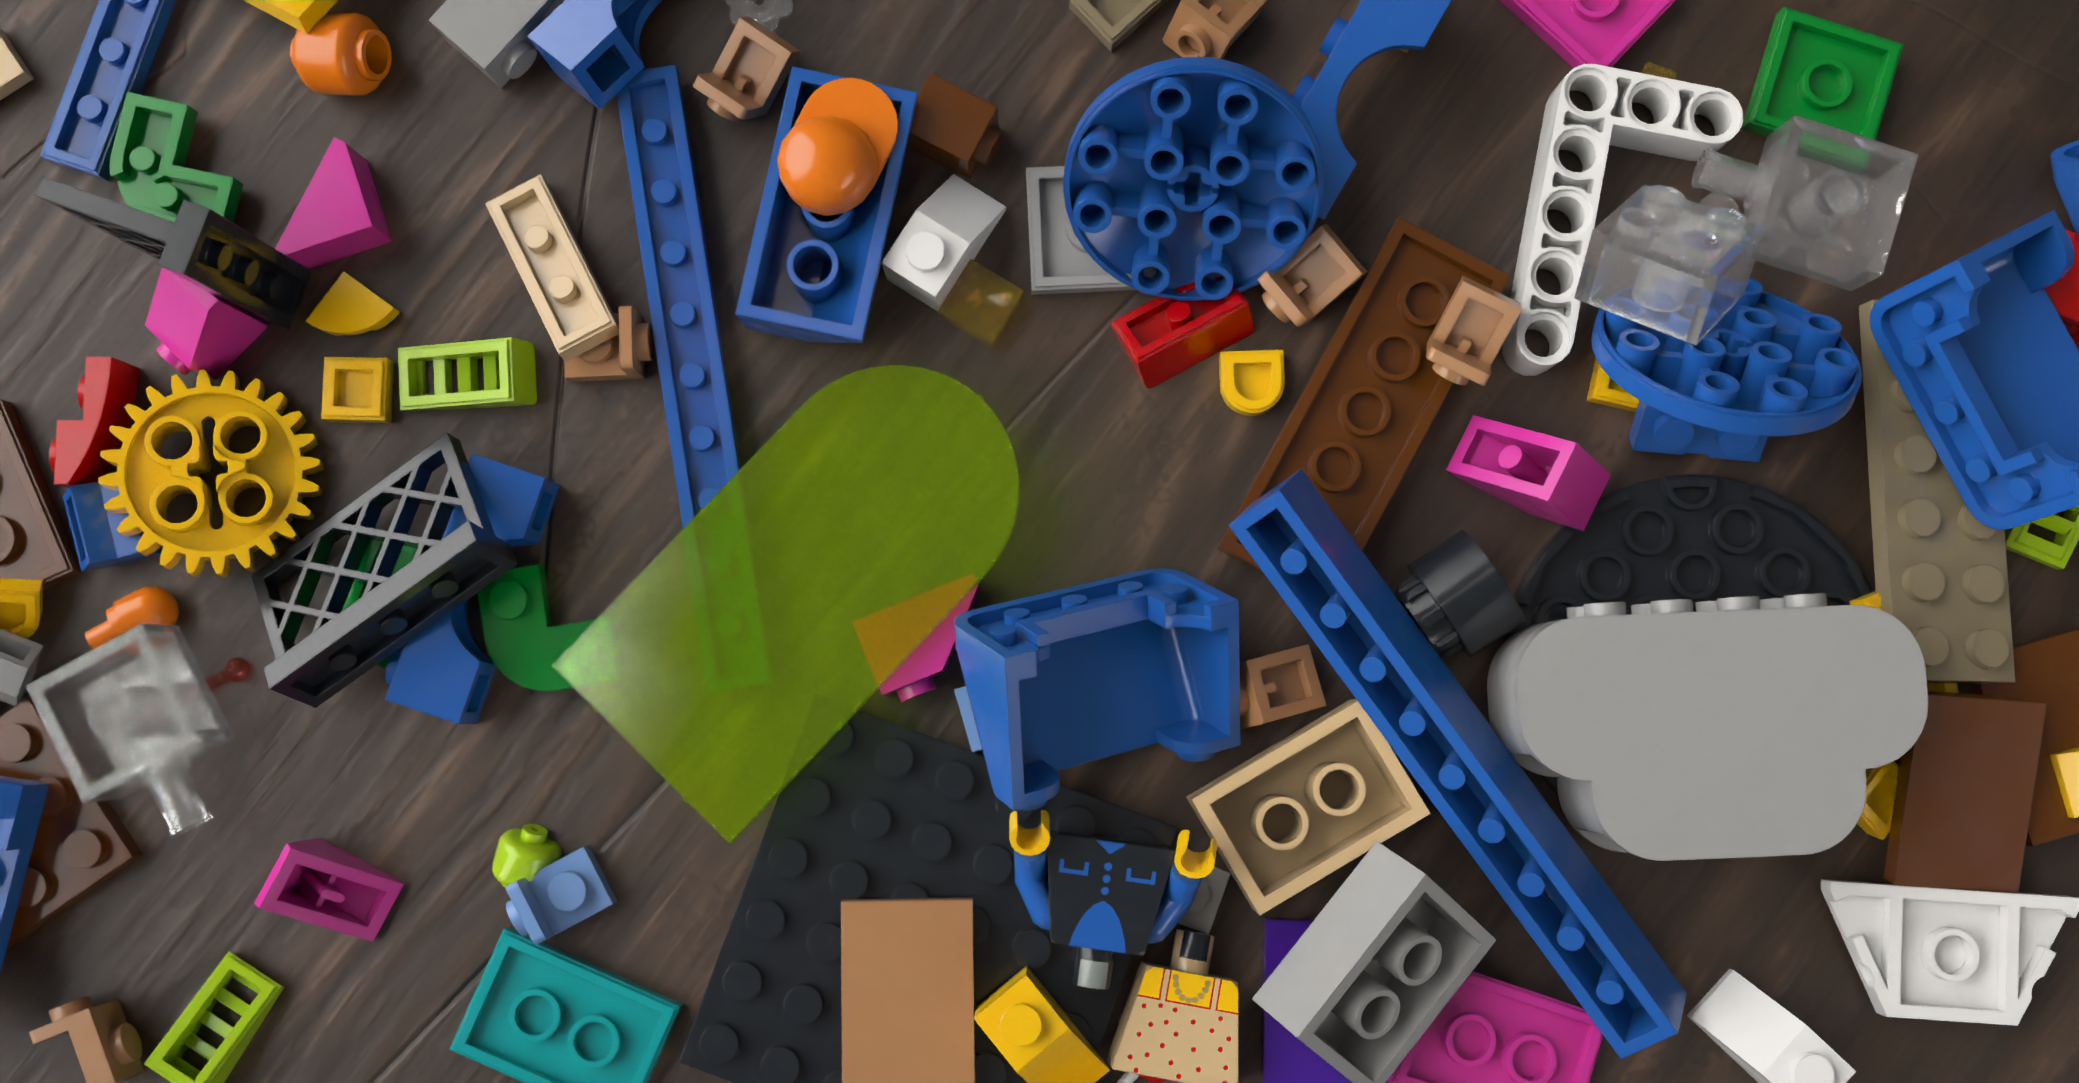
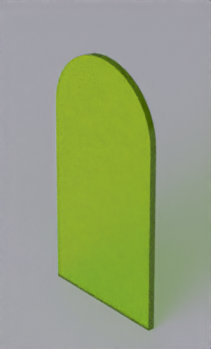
(802, 586)

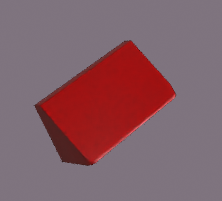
(1177, 334)

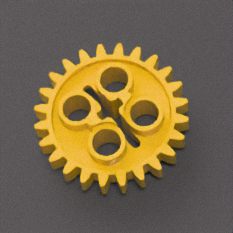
(150, 481)

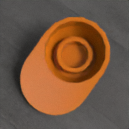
(838, 146)

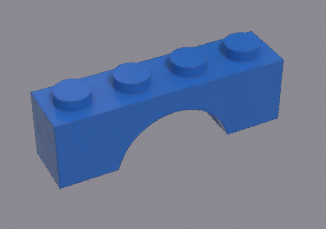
(1372, 29)
(594, 44)
(444, 666)

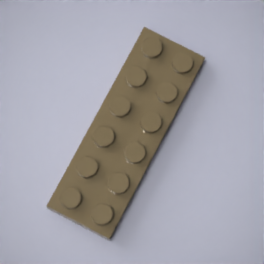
(1930, 554)

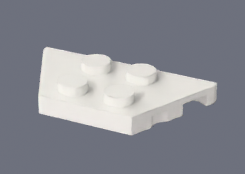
(1946, 948)

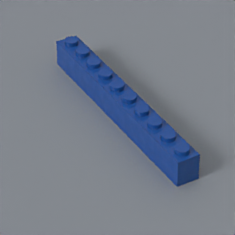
(1462, 765)

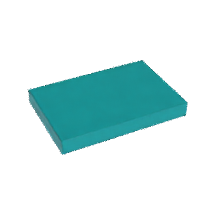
(562, 1018)

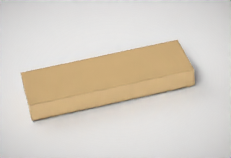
(553, 268)

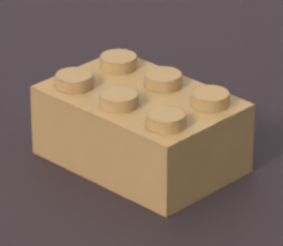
(1307, 805)

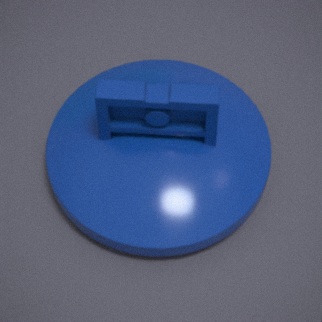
(1193, 176)
(1750, 378)

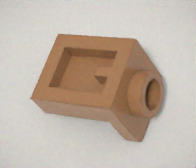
(1210, 26)
(618, 357)
(1278, 686)

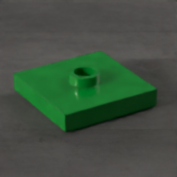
(1822, 75)

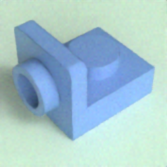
(559, 896)

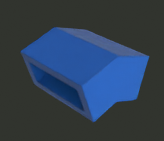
(95, 529)

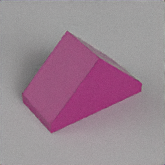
(337, 212)
(329, 889)

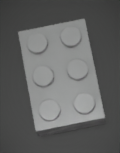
(1374, 967)

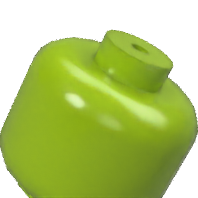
(524, 854)

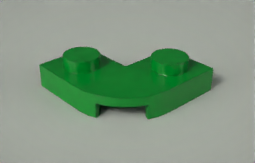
(151, 161)
(521, 629)

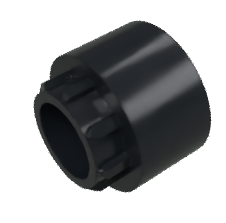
(1458, 597)

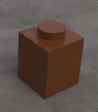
(954, 127)

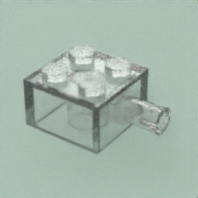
(1821, 196)
(1670, 261)
(134, 721)

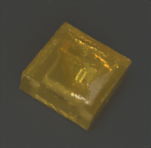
(981, 303)

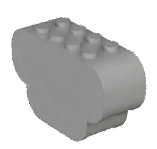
(1711, 723)

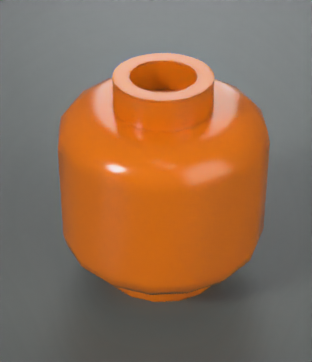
(342, 55)

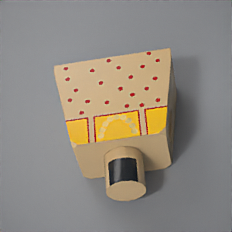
(1180, 1018)

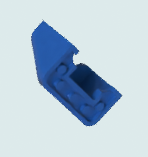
(1993, 372)
(1100, 676)

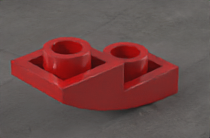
(102, 397)

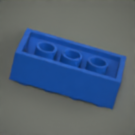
(812, 271)

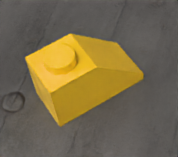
(1037, 1034)

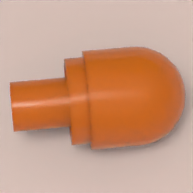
(139, 607)

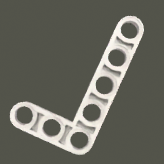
(1578, 193)

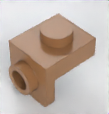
(747, 72)
(1311, 278)
(1471, 332)
(101, 1037)

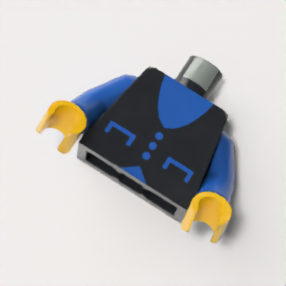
(1104, 892)

